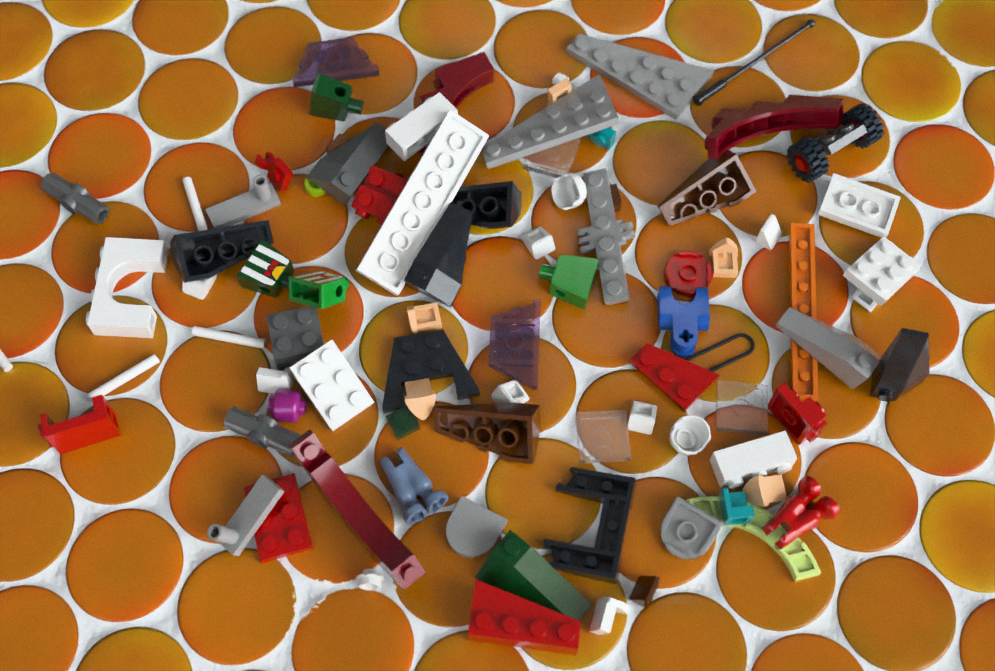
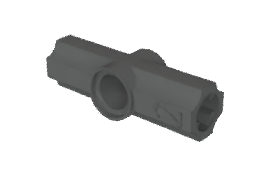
(75, 198)
(260, 430)

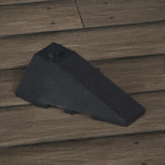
(491, 204)
(441, 261)
(901, 366)

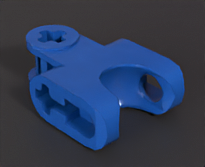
(683, 319)

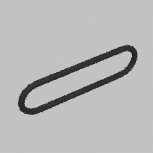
(722, 343)

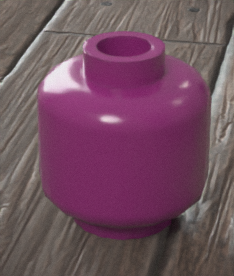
(286, 405)

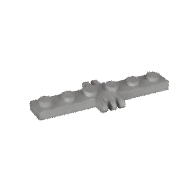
(605, 237)

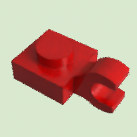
(278, 171)

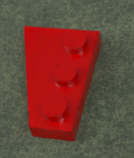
(672, 375)

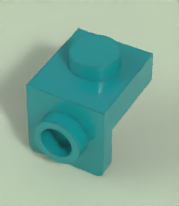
(603, 138)

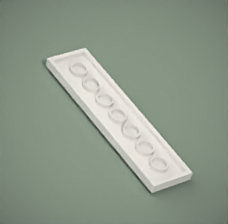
(422, 202)

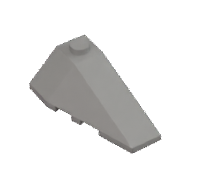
(835, 349)

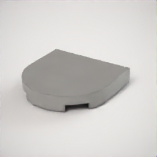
(473, 529)
(688, 530)

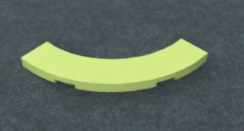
(795, 555)

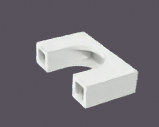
(118, 259)

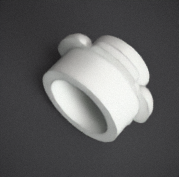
(370, 579)

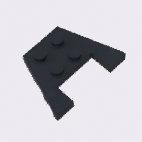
(424, 357)

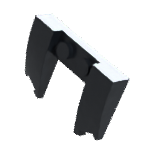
(605, 558)

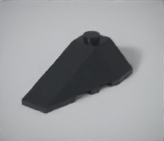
(211, 251)

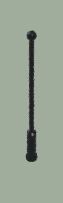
(715, 88)

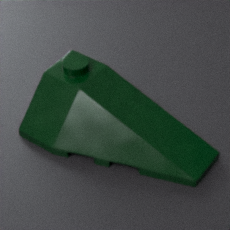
(525, 573)

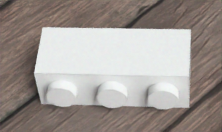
(418, 126)
(753, 458)

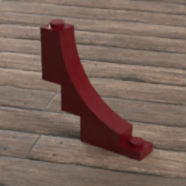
(355, 511)

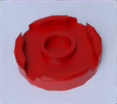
(687, 272)

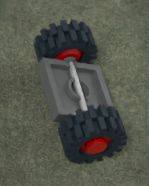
(859, 127)

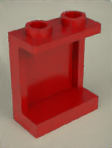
(81, 430)

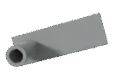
(245, 205)
(247, 517)

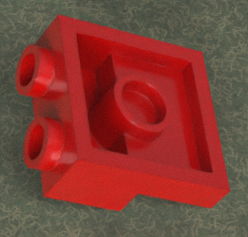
(378, 194)
(800, 419)

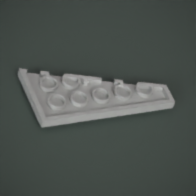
(651, 77)
(568, 118)

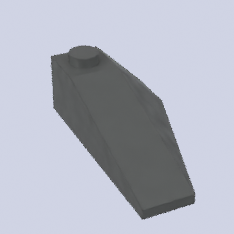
(349, 164)

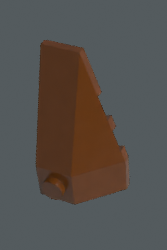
(709, 188)
(500, 428)

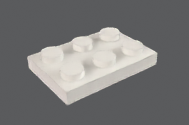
(859, 205)
(882, 271)
(331, 385)

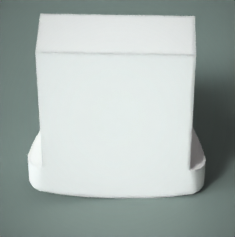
(272, 380)
(604, 614)

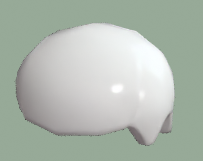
(568, 191)
(689, 435)

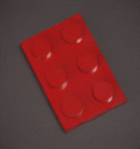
(285, 527)

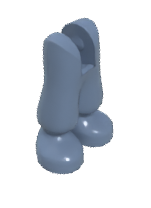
(409, 482)

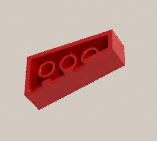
(517, 622)

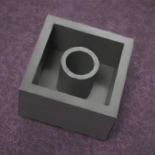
(294, 335)

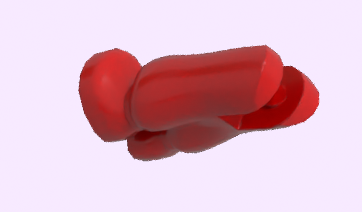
(794, 515)

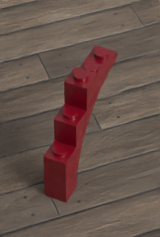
(461, 80)
(763, 118)

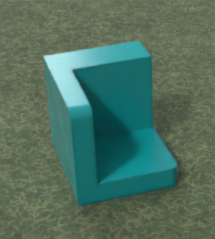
(735, 507)

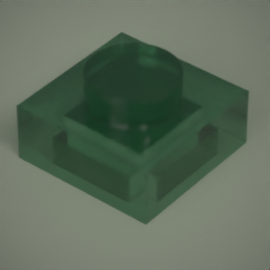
(402, 422)

